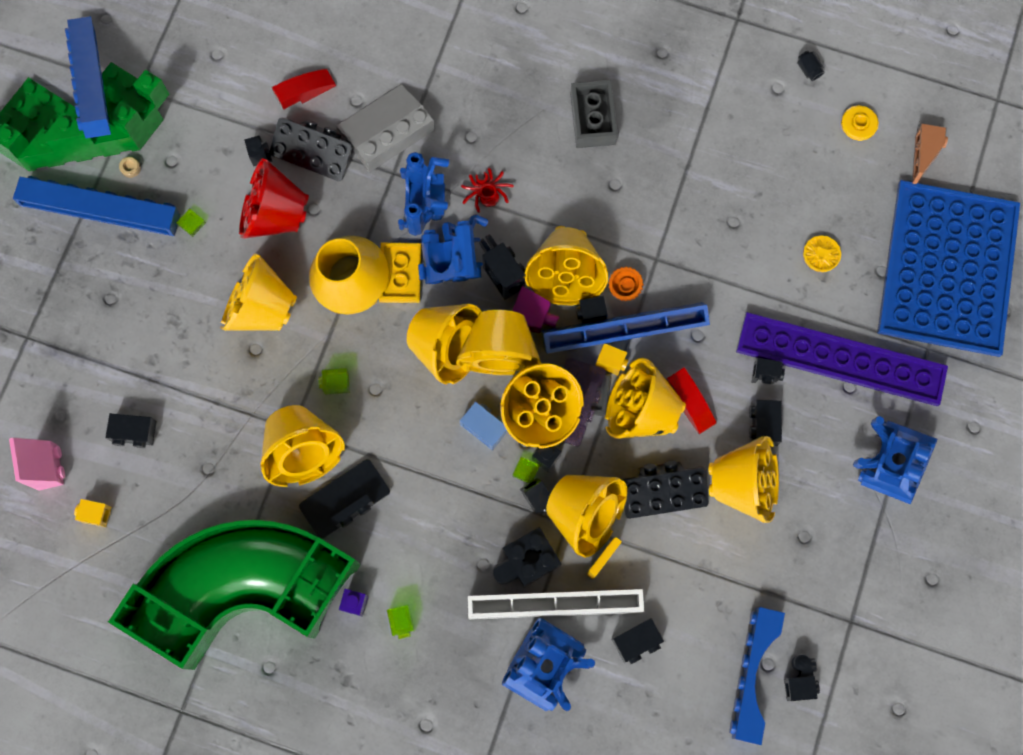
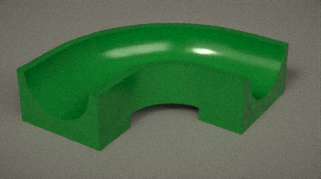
(226, 573)

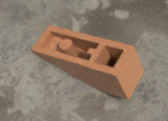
(928, 145)

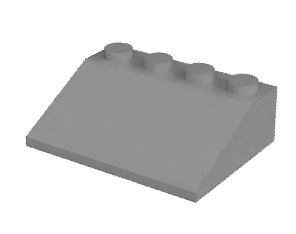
(386, 127)

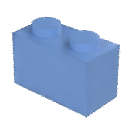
(484, 425)

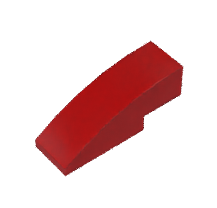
(303, 87)
(696, 406)

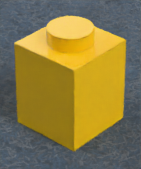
(612, 359)
(92, 513)

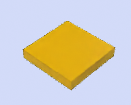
(607, 553)

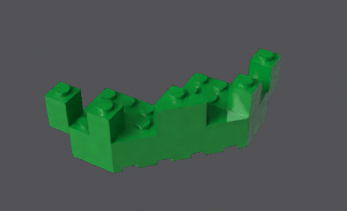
(43, 128)

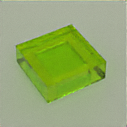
(191, 222)
(526, 470)

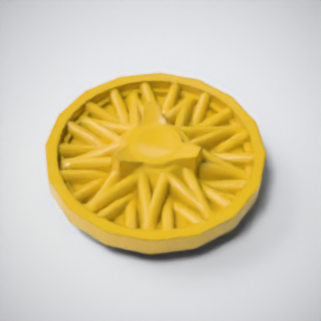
(859, 123)
(822, 253)

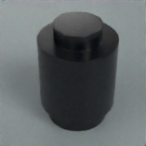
(810, 65)

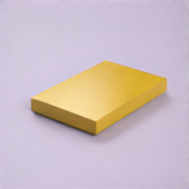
(403, 272)

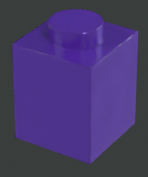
(353, 602)

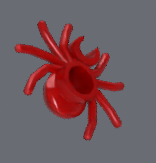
(486, 190)

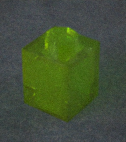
(334, 381)
(401, 621)

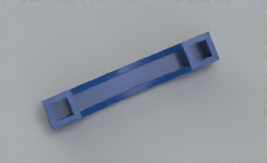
(748, 721)

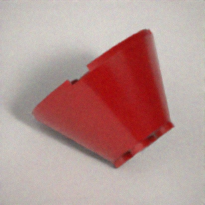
(273, 204)

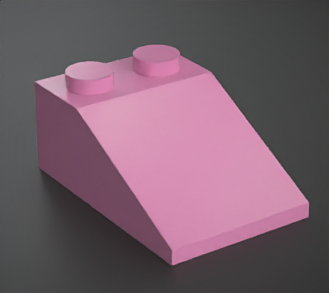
(37, 463)

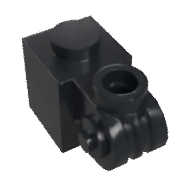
(804, 685)

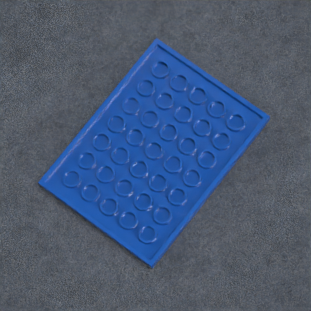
(949, 268)

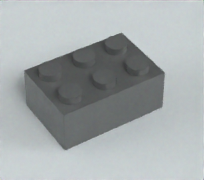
(593, 114)

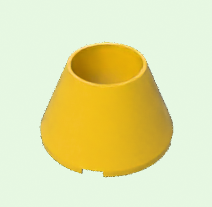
(361, 288)
(438, 336)
(499, 344)
(298, 447)
(586, 510)

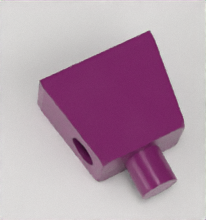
(535, 310)

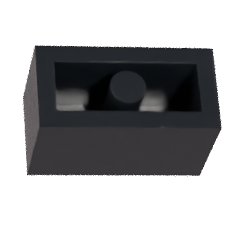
(766, 420)
(131, 430)
(637, 641)

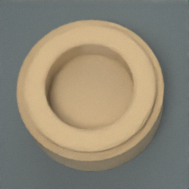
(130, 167)

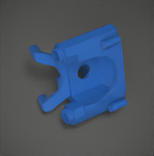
(423, 193)
(453, 258)
(893, 479)
(525, 672)

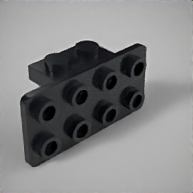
(311, 147)
(665, 489)
(344, 499)

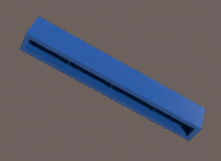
(87, 78)
(96, 205)
(625, 327)

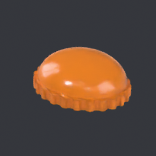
(625, 283)

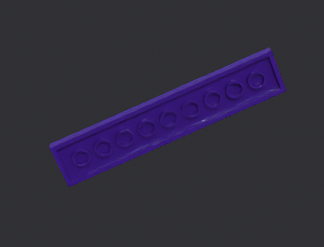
(842, 359)

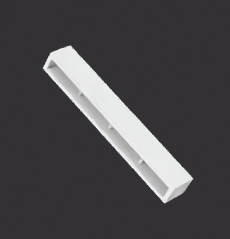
(555, 604)

